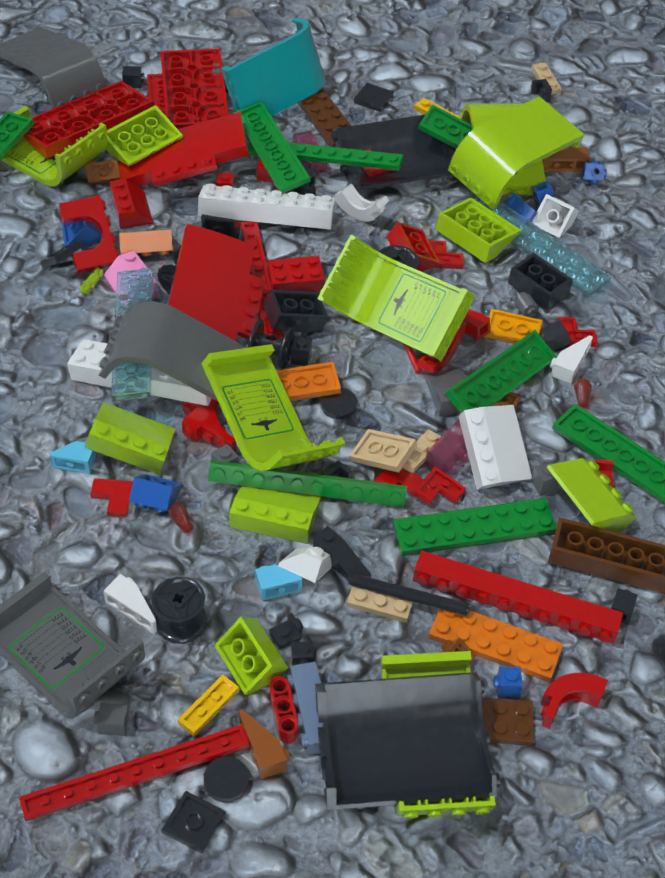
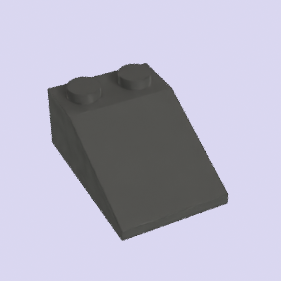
(438, 384)

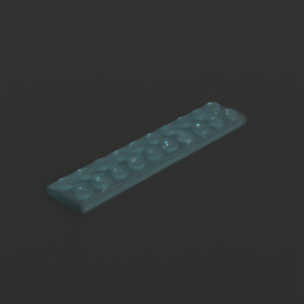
(532, 239)
(132, 379)

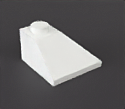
(555, 216)
(308, 563)

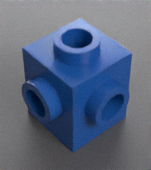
(588, 174)

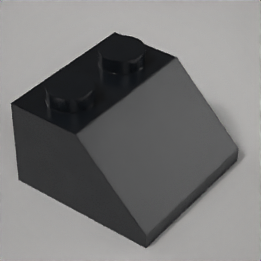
(221, 225)

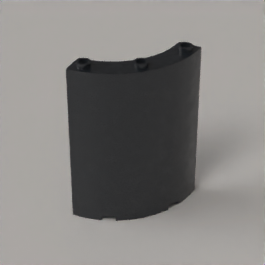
(422, 153)
(404, 740)

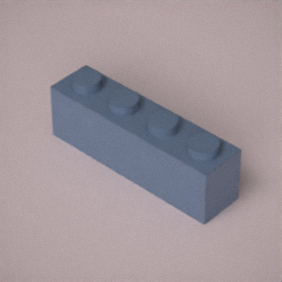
(303, 681)

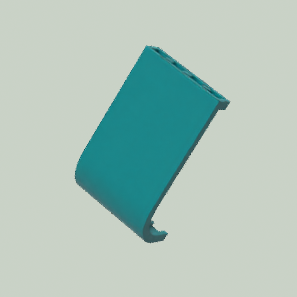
(277, 74)

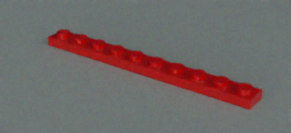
(259, 268)
(133, 772)

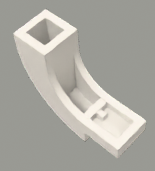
(357, 206)

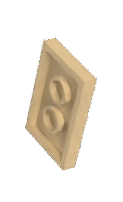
(383, 450)

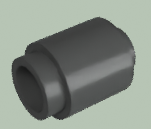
(526, 304)

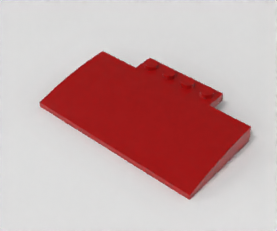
(187, 87)
(73, 120)
(194, 154)
(215, 282)

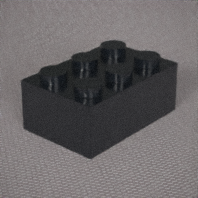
(540, 280)
(295, 310)

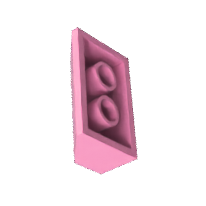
(128, 262)

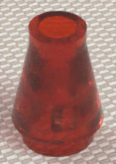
(583, 390)
(179, 515)

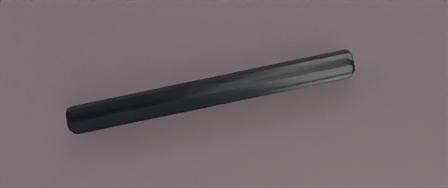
(409, 594)

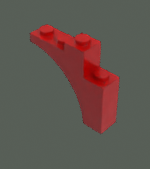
(204, 424)

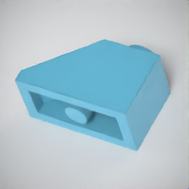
(74, 458)
(276, 582)

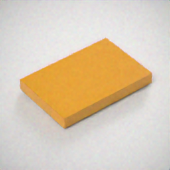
(510, 326)

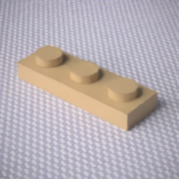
(542, 71)
(418, 456)
(379, 604)

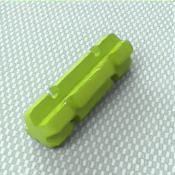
(91, 281)

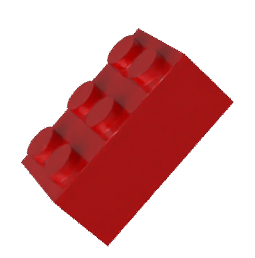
(297, 274)

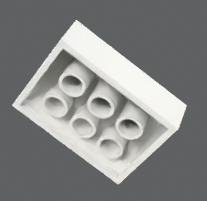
(494, 446)

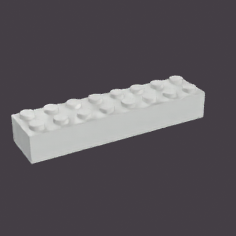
(266, 206)
(85, 368)

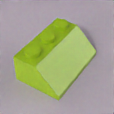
(250, 655)

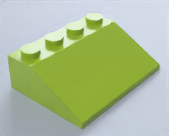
(141, 136)
(476, 229)
(130, 438)
(593, 494)
(274, 513)

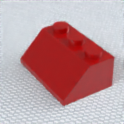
(129, 204)
(415, 240)

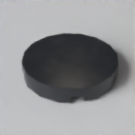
(339, 405)
(226, 779)

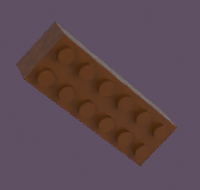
(609, 555)

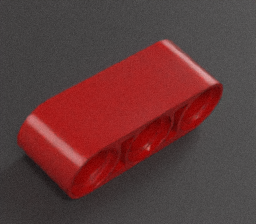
(287, 718)

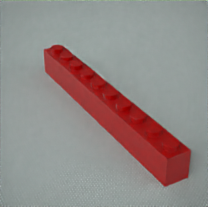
(518, 597)

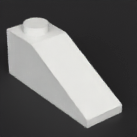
(570, 360)
(126, 598)

